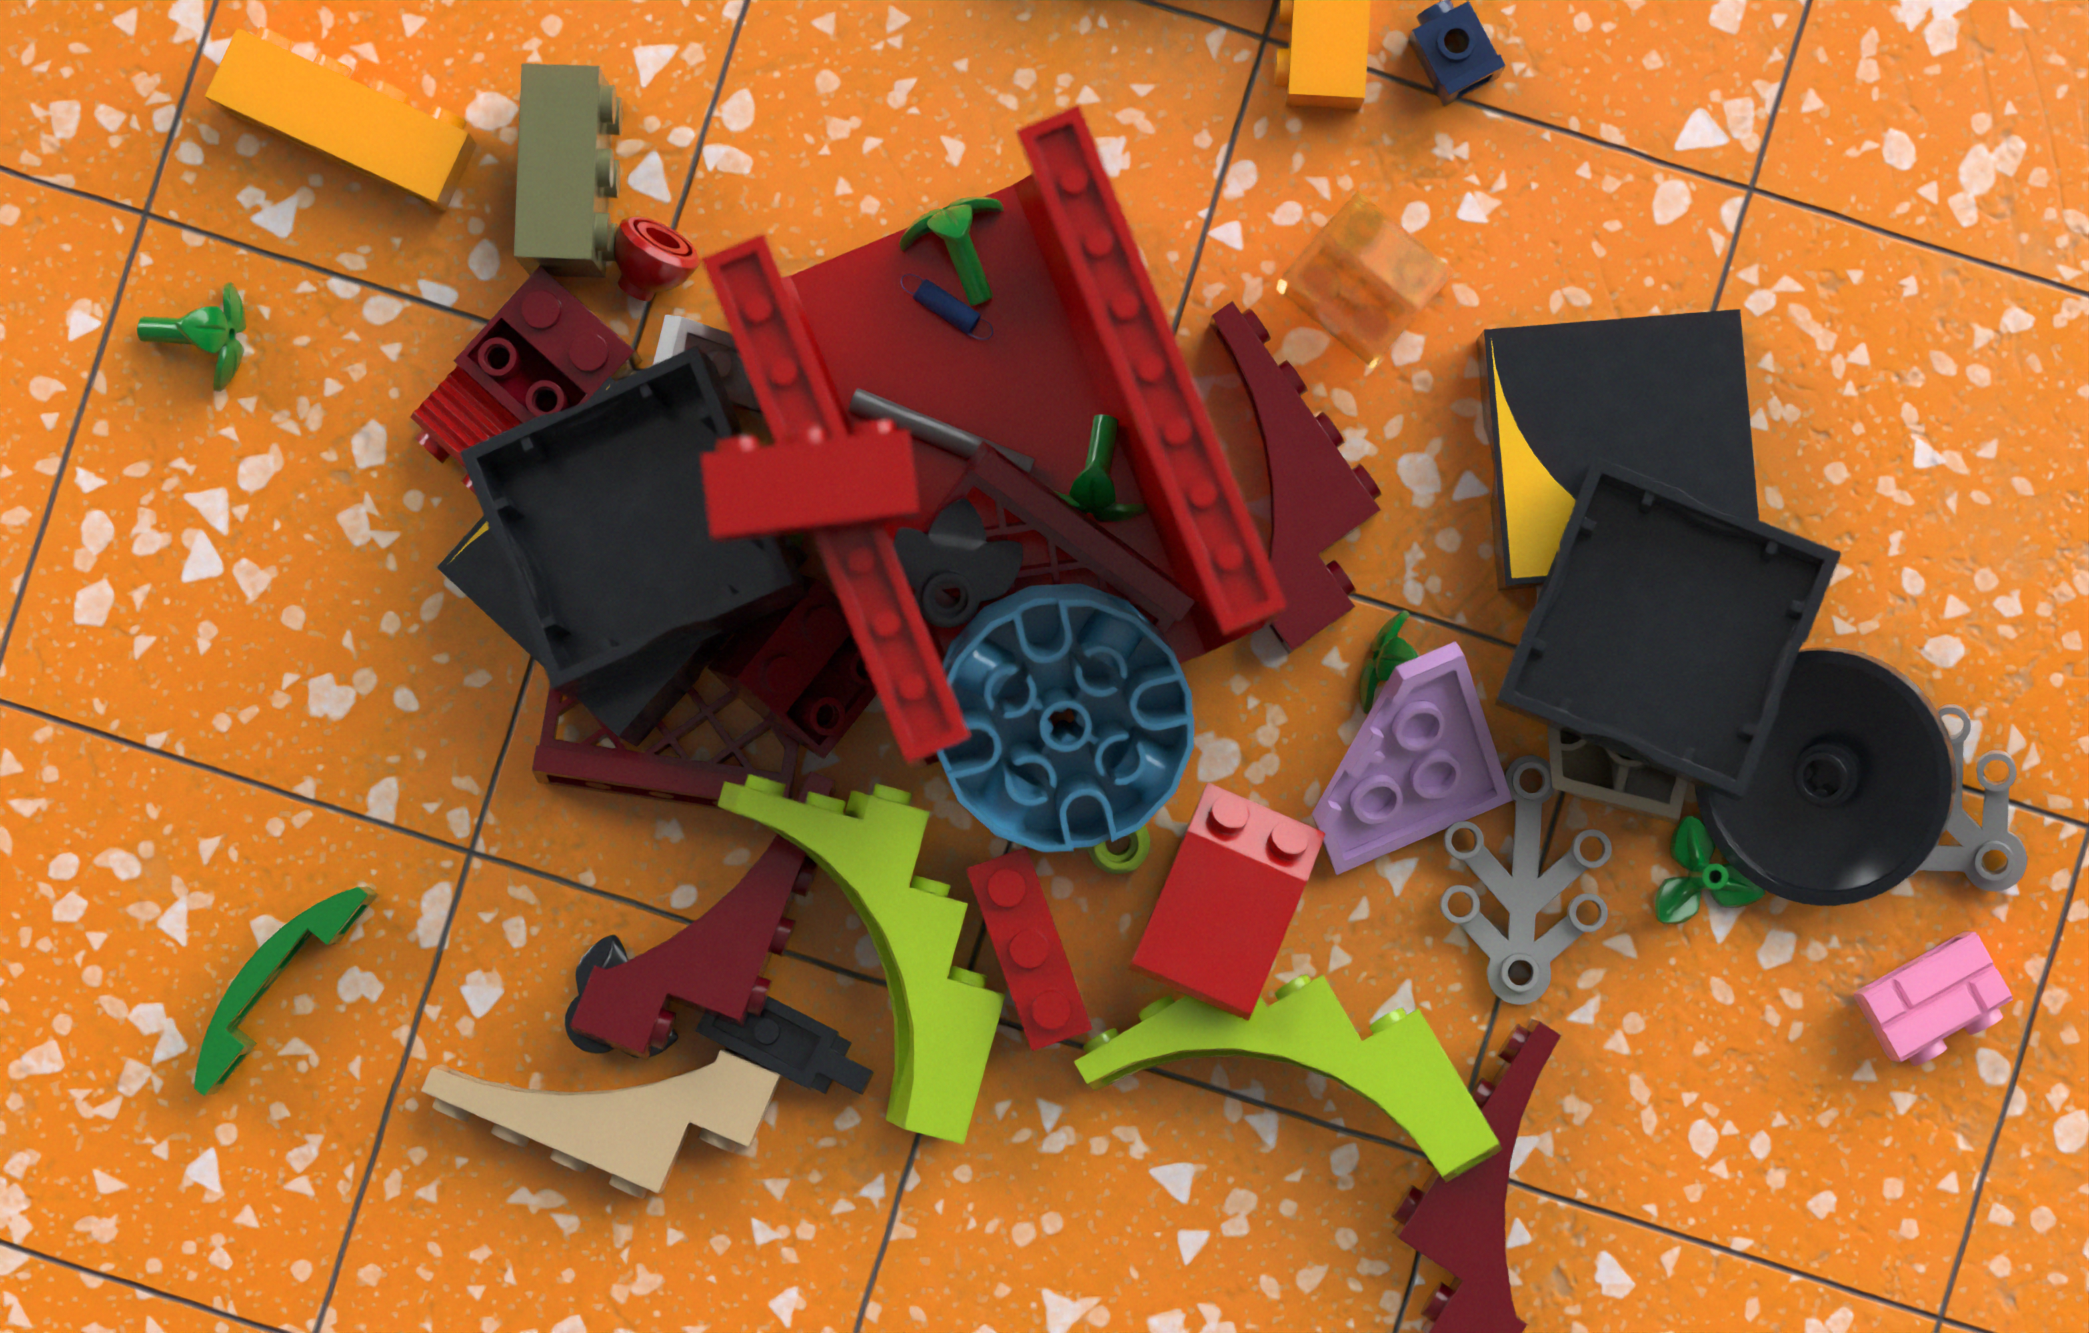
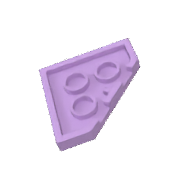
(1413, 764)

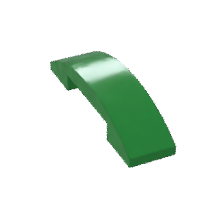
(224, 1042)

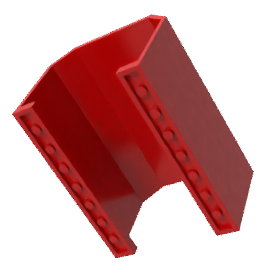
(1068, 342)

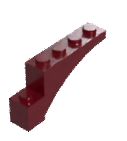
(1312, 486)
(709, 964)
(1464, 1219)

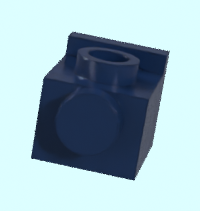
(1454, 73)

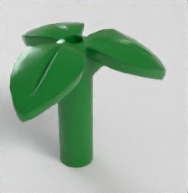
(953, 226)
(206, 329)
(1093, 487)
(1388, 653)
(1680, 897)

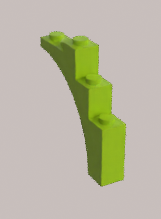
(939, 1019)
(1395, 1068)

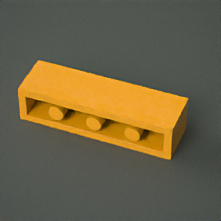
(1324, 53)
(342, 118)

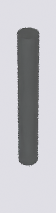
(927, 428)

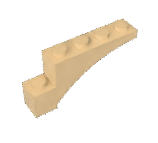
(622, 1130)

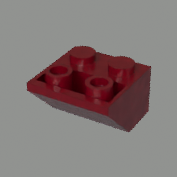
(545, 351)
(800, 669)

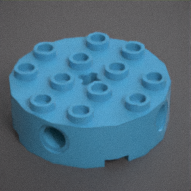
(1084, 776)

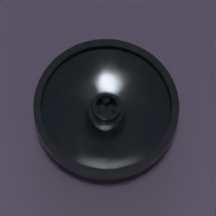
(1844, 787)

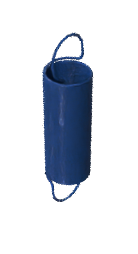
(947, 306)

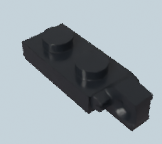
(791, 1047)

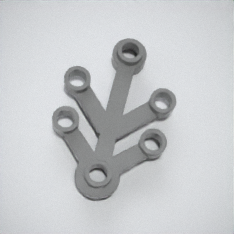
(1973, 838)
(1523, 891)

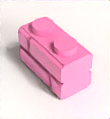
(1934, 998)

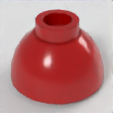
(652, 257)

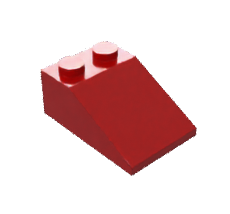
(1227, 901)

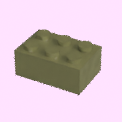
(566, 170)

